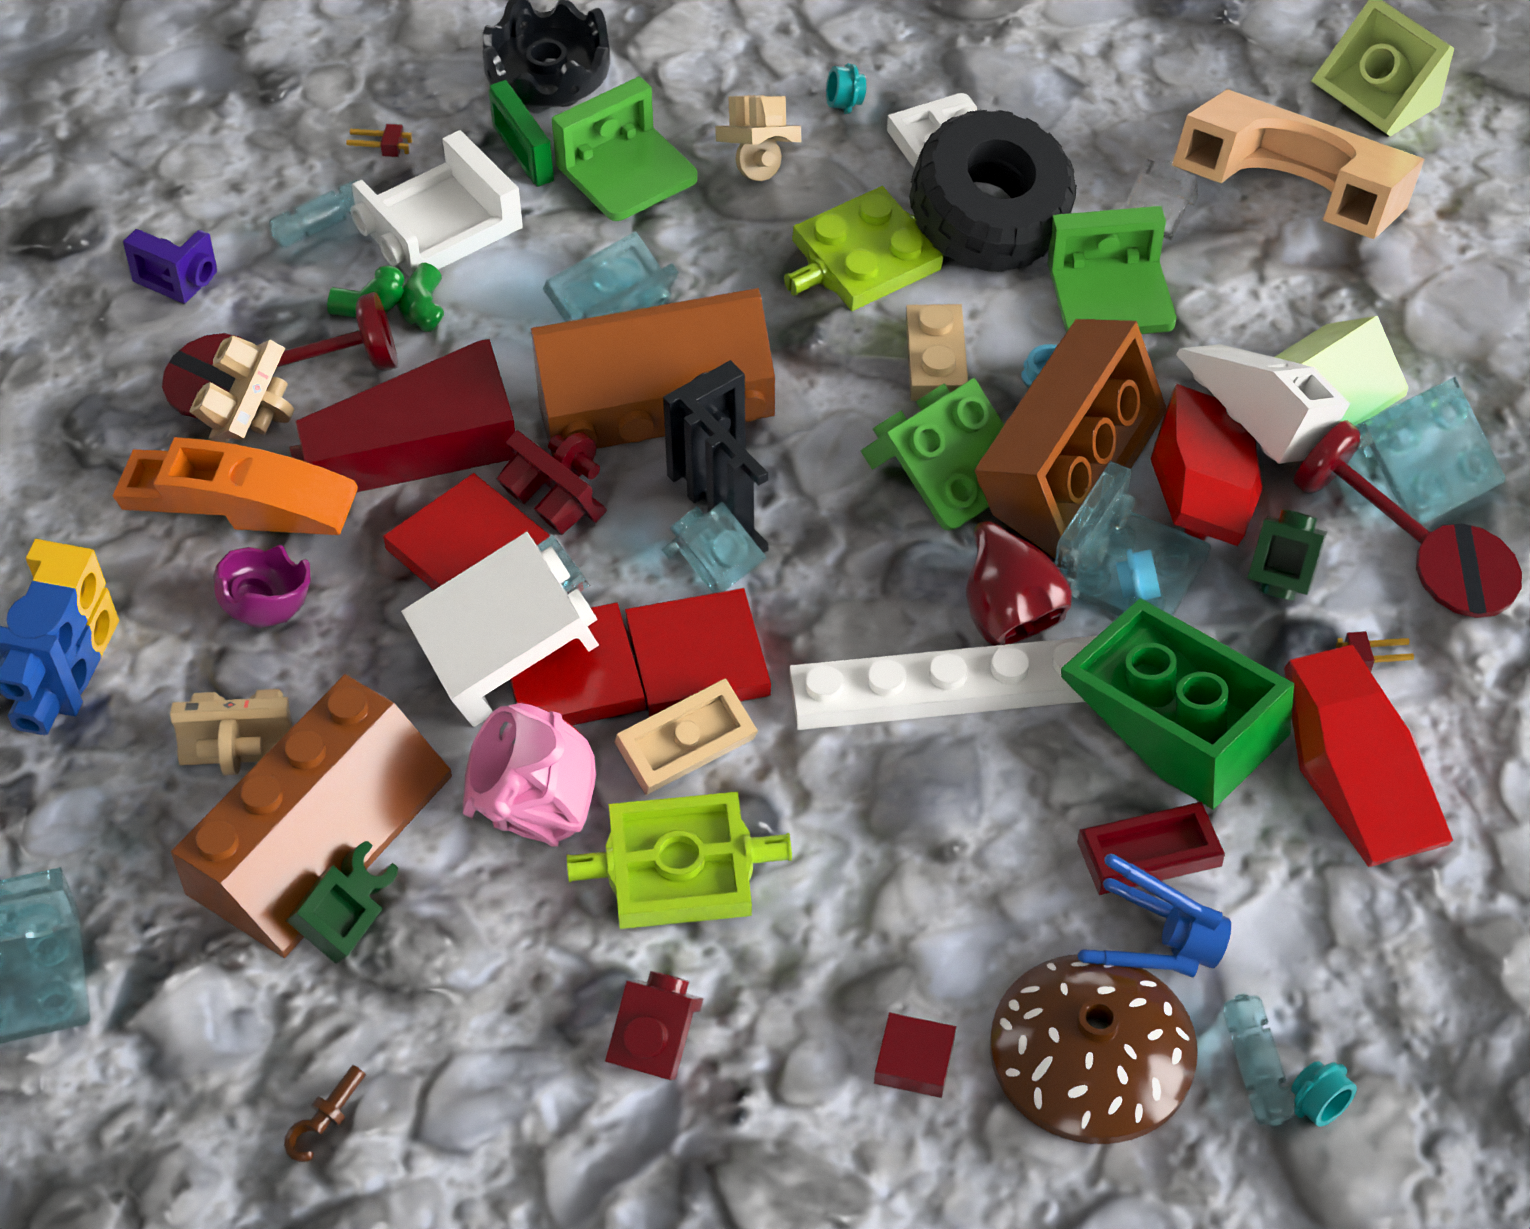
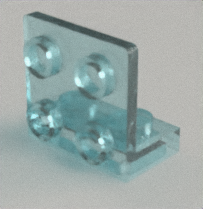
(1432, 451)
(1103, 534)
(40, 957)

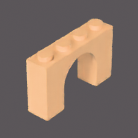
(1237, 132)

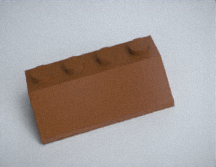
(615, 368)
(1081, 412)
(329, 784)

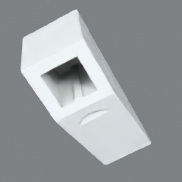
(1274, 399)

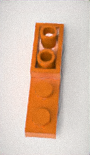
(240, 482)

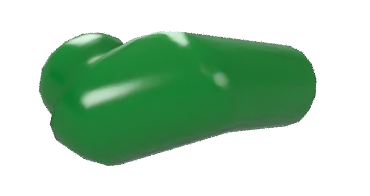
(386, 284)
(417, 298)

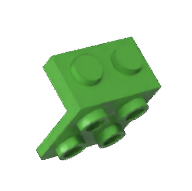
(617, 153)
(1111, 267)
(942, 449)

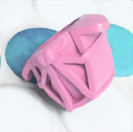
(539, 782)

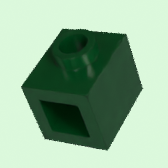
(1287, 554)

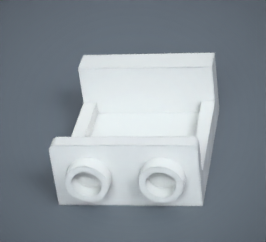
(442, 210)
(498, 622)

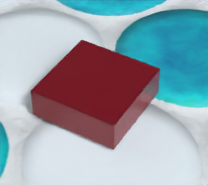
(915, 1055)

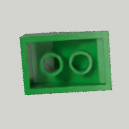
(1183, 700)

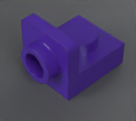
(170, 268)

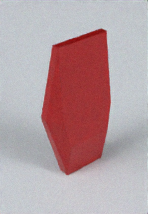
(1206, 467)
(1362, 758)

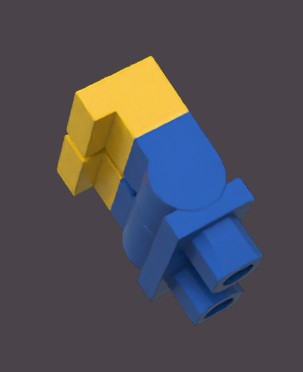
(54, 635)

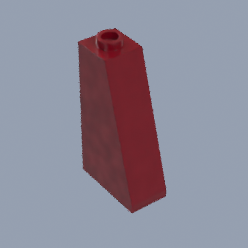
(416, 424)

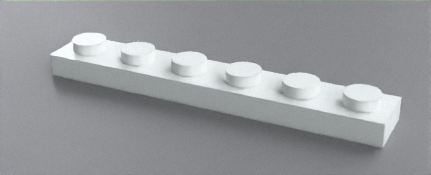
(933, 683)

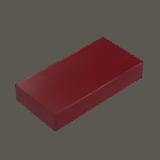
(1159, 843)

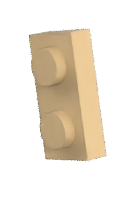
(935, 348)
(685, 736)

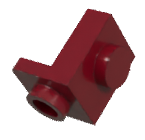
(653, 1025)

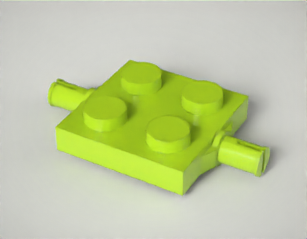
(862, 250)
(679, 860)

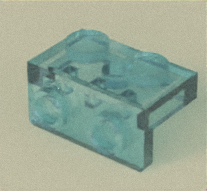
(611, 282)

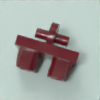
(569, 494)

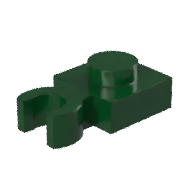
(339, 905)

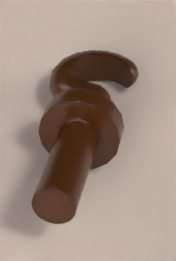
(327, 1112)

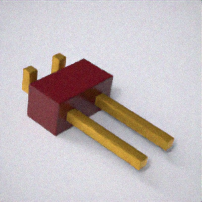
(391, 139)
(1363, 647)

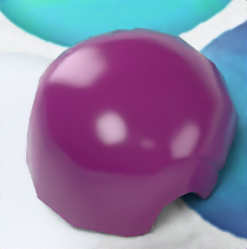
(261, 585)

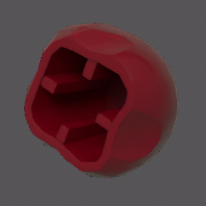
(1013, 588)

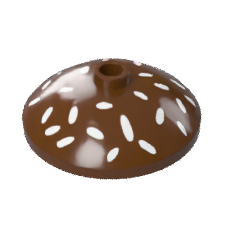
(1090, 1079)

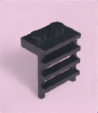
(709, 444)

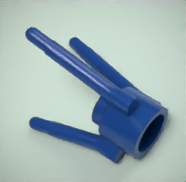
(1191, 929)

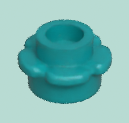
(845, 87)
(1322, 1092)

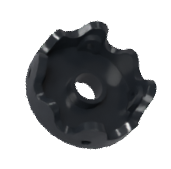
(526, 38)

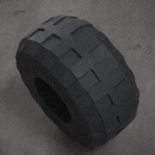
(1000, 152)

